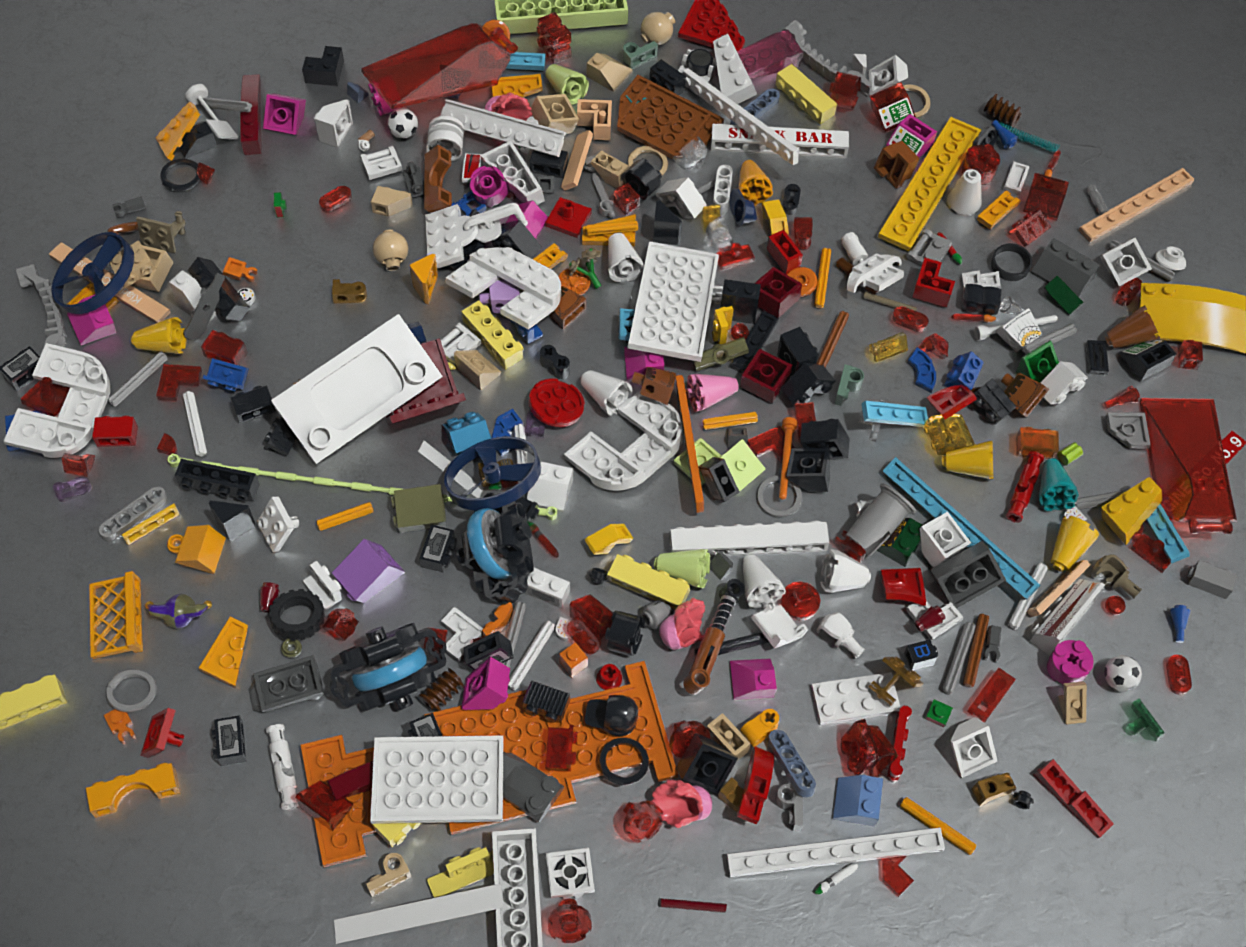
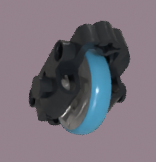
(496, 549)
(388, 668)

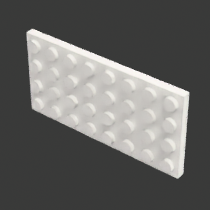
(674, 301)

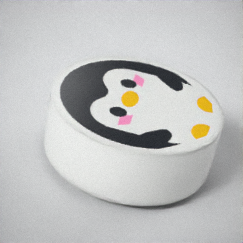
(248, 295)

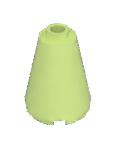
(567, 82)
(687, 565)

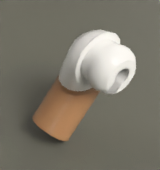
(363, 141)

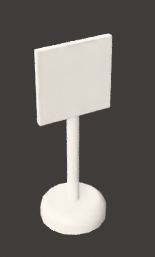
(221, 128)

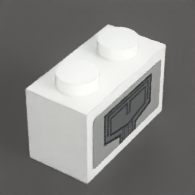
(548, 588)

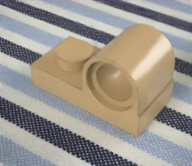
(392, 877)

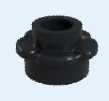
(598, 575)
(1022, 799)

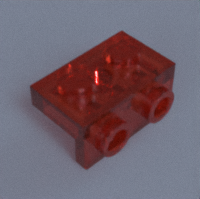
(559, 749)

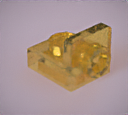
(709, 213)

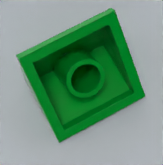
(1039, 362)

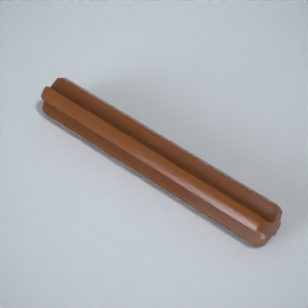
(833, 338)
(976, 650)

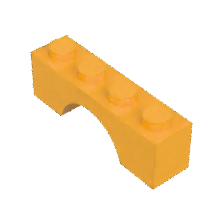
(106, 796)

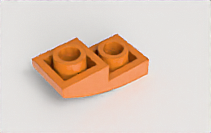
(501, 616)

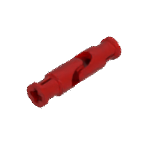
(1026, 485)

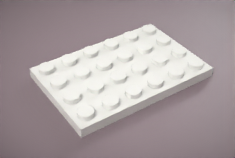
(437, 779)

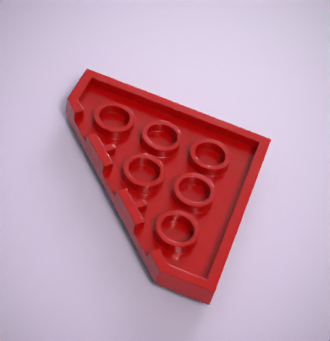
(707, 22)

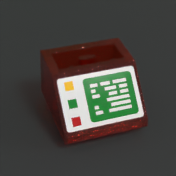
(891, 106)

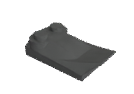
(286, 685)
(528, 787)

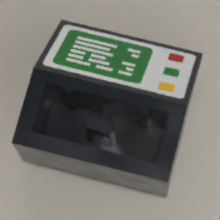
(1148, 357)

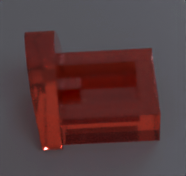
(78, 464)

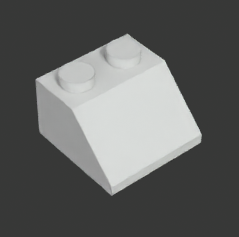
(334, 122)
(1125, 261)
(552, 486)

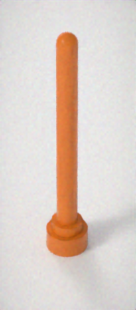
(789, 426)

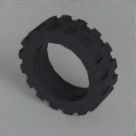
(301, 630)

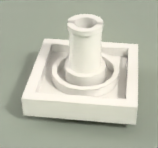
(276, 524)

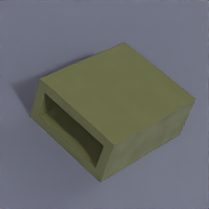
(419, 508)

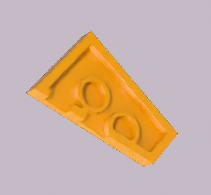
(518, 85)
(226, 653)

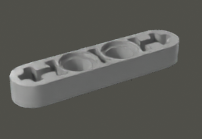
(135, 516)

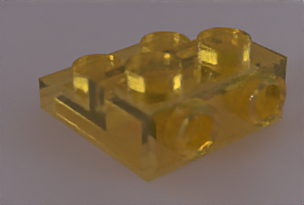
(948, 433)

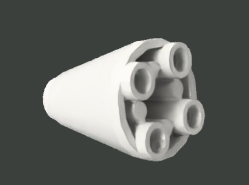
(760, 583)

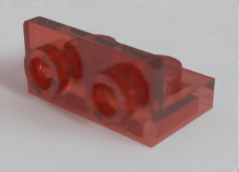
(1030, 228)

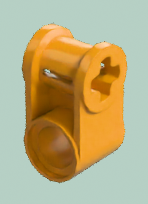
(758, 729)

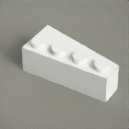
(732, 74)
(515, 171)

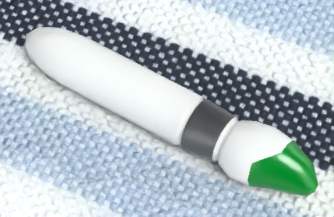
(842, 874)

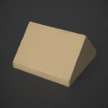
(476, 367)

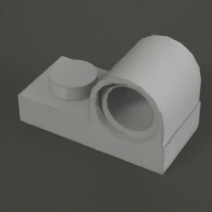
(795, 816)

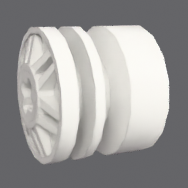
(447, 133)

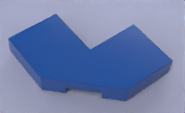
(504, 425)

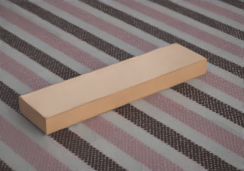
(577, 160)
(1058, 588)

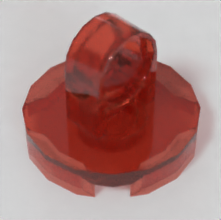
(800, 600)
(683, 735)
(642, 820)
(569, 922)

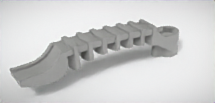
(817, 63)
(56, 329)

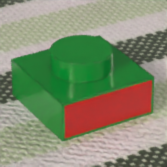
(279, 204)
(939, 713)

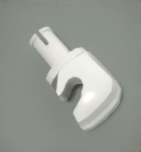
(839, 628)

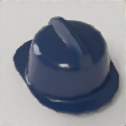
(741, 208)

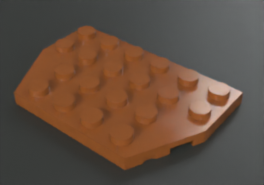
(663, 119)

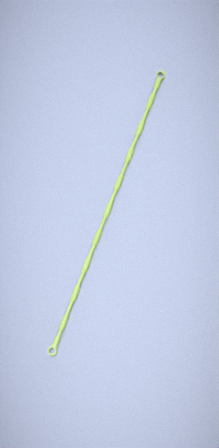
(330, 482)

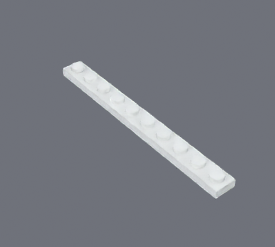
(741, 117)
(835, 852)

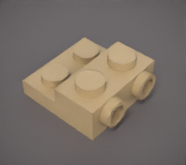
(142, 263)

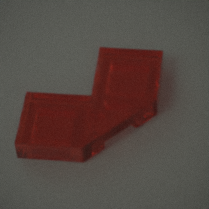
(894, 876)

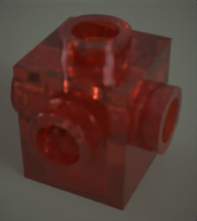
(340, 624)

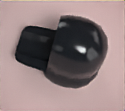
(615, 716)

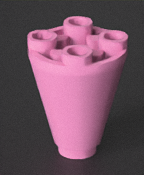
(709, 389)

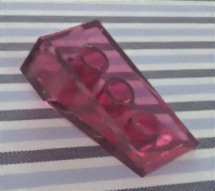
(771, 54)

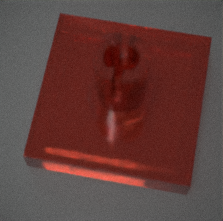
(46, 397)

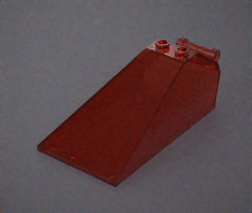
(442, 66)
(1190, 462)

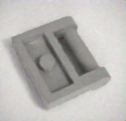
(936, 250)

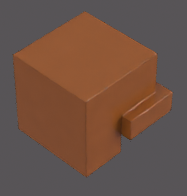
(896, 163)

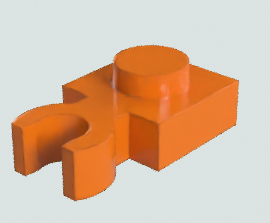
(237, 269)
(119, 722)

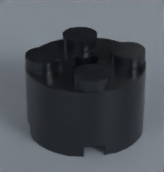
(642, 178)
(625, 633)

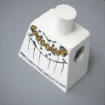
(1020, 330)

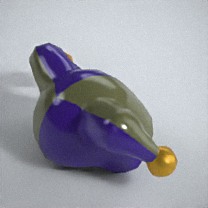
(178, 610)

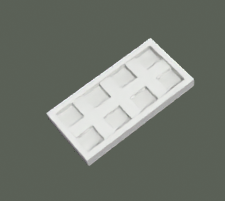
(852, 699)

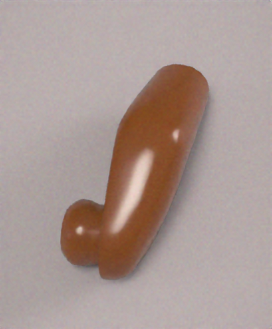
(124, 228)

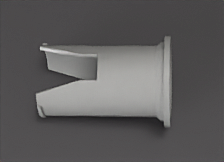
(880, 519)

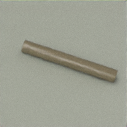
(885, 301)

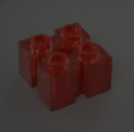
(554, 38)

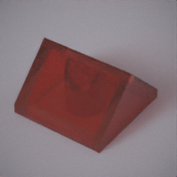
(593, 612)
(321, 805)

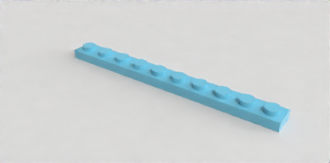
(937, 506)

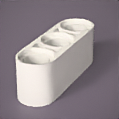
(723, 188)

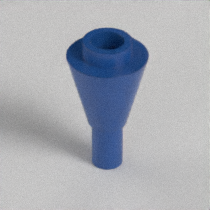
(1007, 138)
(1180, 617)

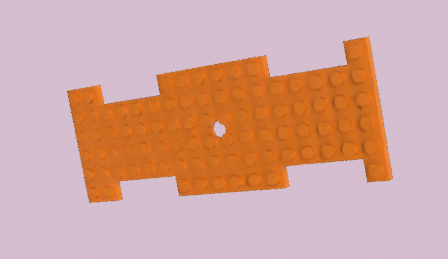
(522, 735)

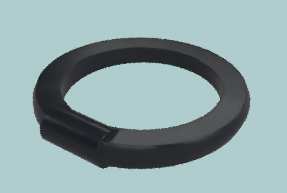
(174, 187)
(618, 779)

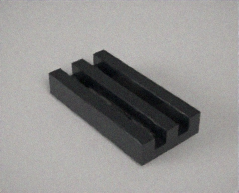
(1097, 369)

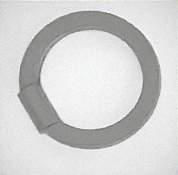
(774, 479)
(128, 674)

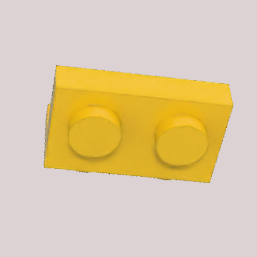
(721, 324)

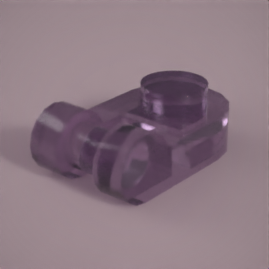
(533, 421)
(72, 488)

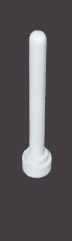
(982, 332)

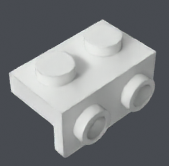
(323, 586)

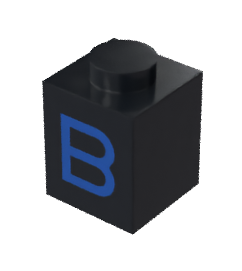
(921, 654)

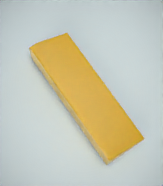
(150, 524)

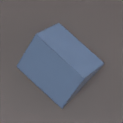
(356, 92)

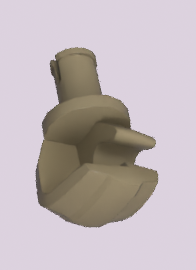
(1116, 574)

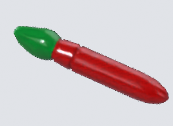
(955, 256)

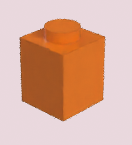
(573, 660)

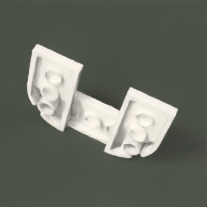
(489, 265)
(83, 403)
(642, 458)

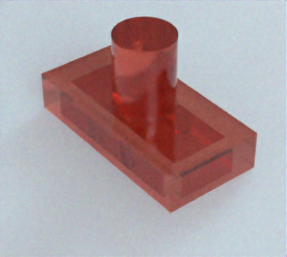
(737, 256)
(1152, 552)

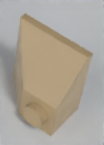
(607, 71)

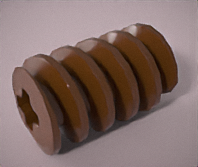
(1003, 111)
(441, 690)

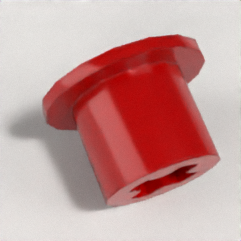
(609, 677)

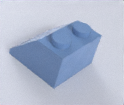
(858, 799)

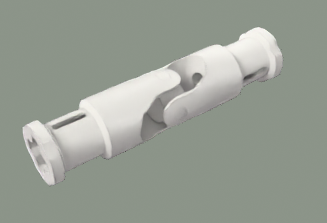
(282, 763)

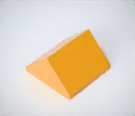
(424, 276)
(201, 548)

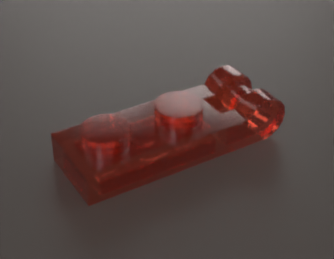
(991, 694)

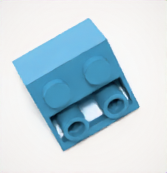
(466, 431)

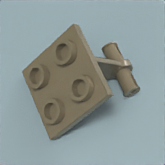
(160, 234)

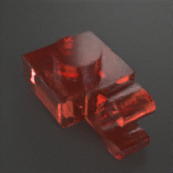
(851, 548)

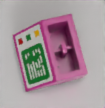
(914, 134)

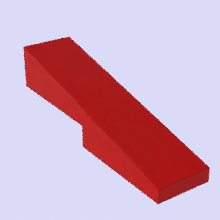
(1077, 802)

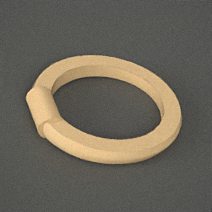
(923, 93)
(646, 149)

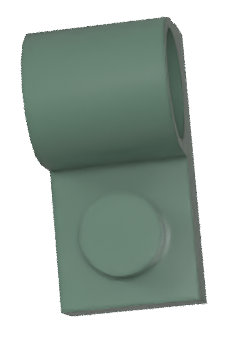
(635, 56)
(847, 384)

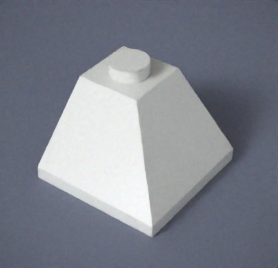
(887, 74)
(942, 539)
(973, 747)

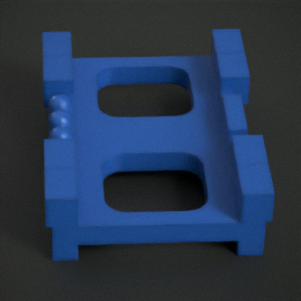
(468, 197)

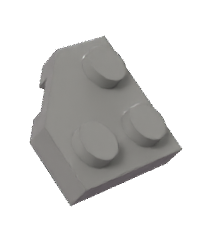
(1129, 429)

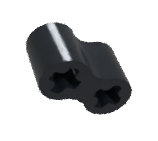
(557, 363)

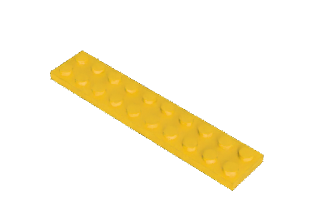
(929, 184)

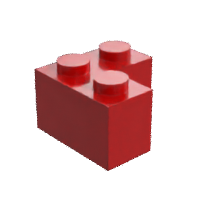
(931, 286)

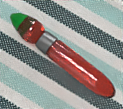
(543, 540)

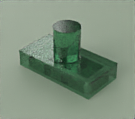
(1144, 721)

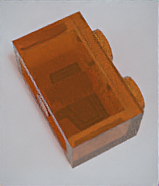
(1038, 440)

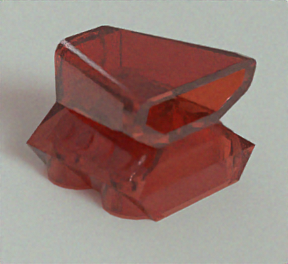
(867, 749)

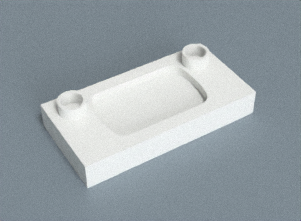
(356, 389)

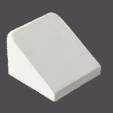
(859, 63)

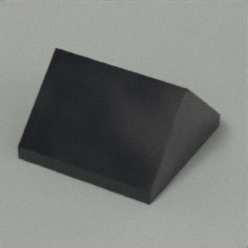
(666, 225)
(232, 518)

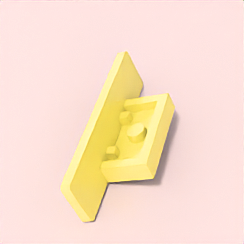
(462, 872)

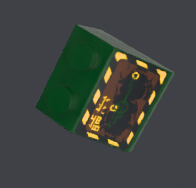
(902, 542)

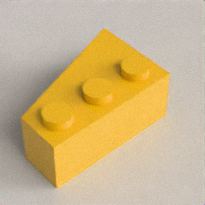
(1132, 508)

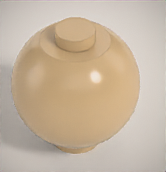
(657, 27)
(390, 249)

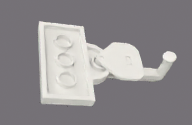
(449, 231)

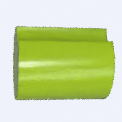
(1069, 453)

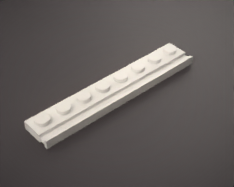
(506, 128)

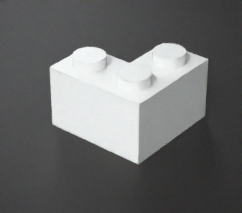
(683, 196)
(1061, 380)

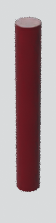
(693, 905)

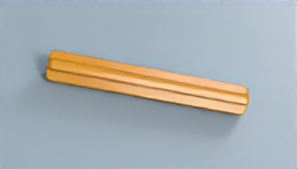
(822, 278)
(934, 822)

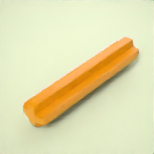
(613, 227)
(730, 420)
(344, 516)

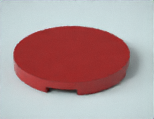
(556, 403)

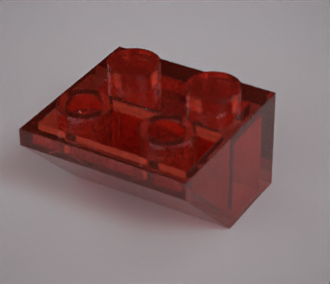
(1046, 195)

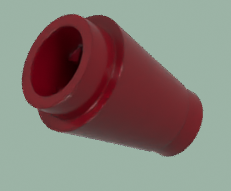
(268, 593)
(931, 618)

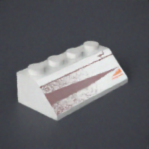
(1066, 614)

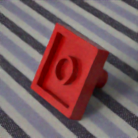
(568, 217)
(160, 733)

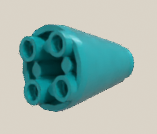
(1056, 487)

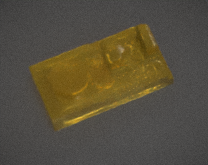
(889, 347)

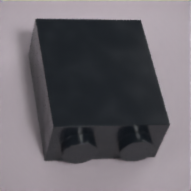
(743, 299)

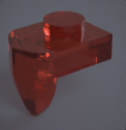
(935, 345)

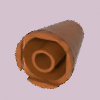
(1133, 330)

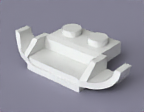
(875, 273)

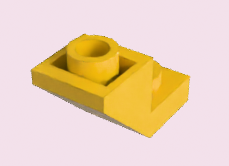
(776, 216)
(606, 538)

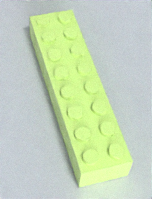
(523, 15)

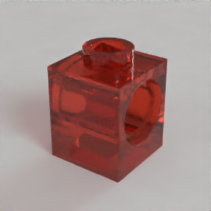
(626, 199)
(1190, 354)

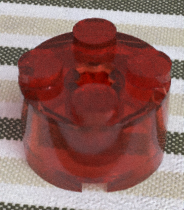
(845, 90)
(984, 160)

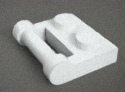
(381, 163)
(466, 341)

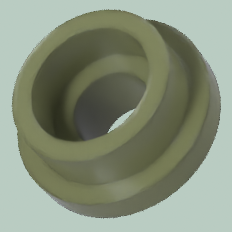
(287, 644)

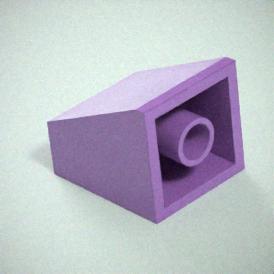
(367, 571)

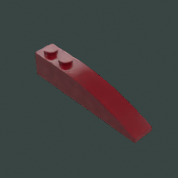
(251, 120)

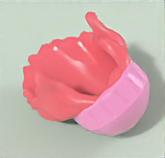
(510, 105)
(683, 626)
(682, 802)

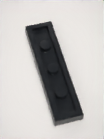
(756, 340)

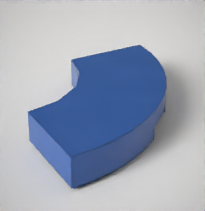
(924, 370)

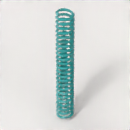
(1041, 143)

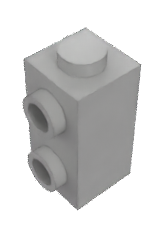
(1212, 579)

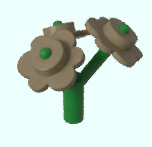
(587, 261)

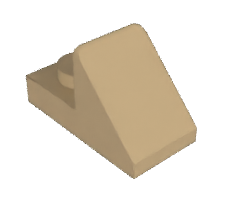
(1074, 702)

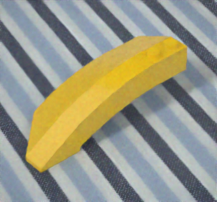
(1196, 314)

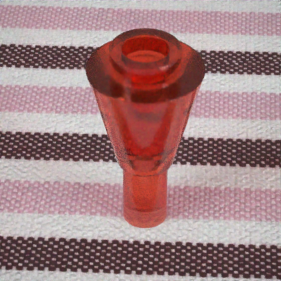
(1127, 396)

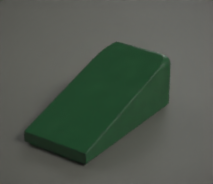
(1063, 295)

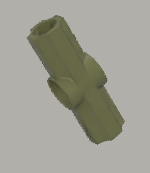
(731, 350)

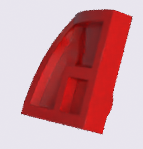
(951, 400)
(904, 585)

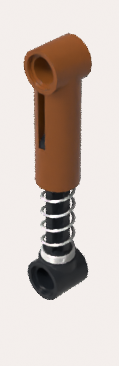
(713, 638)

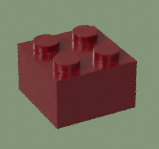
(778, 292)
(765, 375)

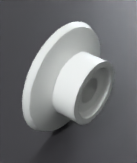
(1171, 258)

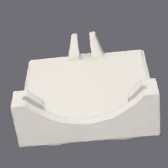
(778, 625)

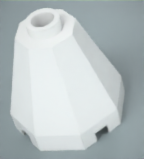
(843, 573)

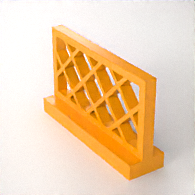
(132, 611)

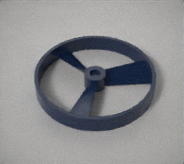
(93, 271)
(526, 473)

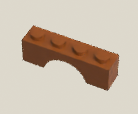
(436, 165)

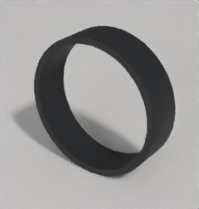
(1013, 248)

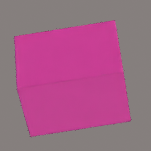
(534, 215)

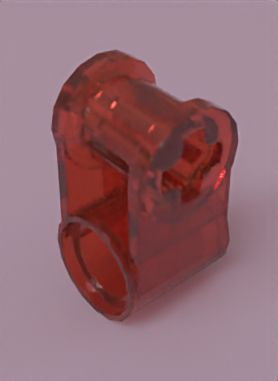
(803, 232)

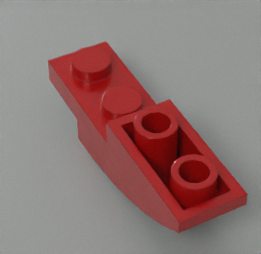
(756, 785)

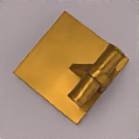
(898, 666)

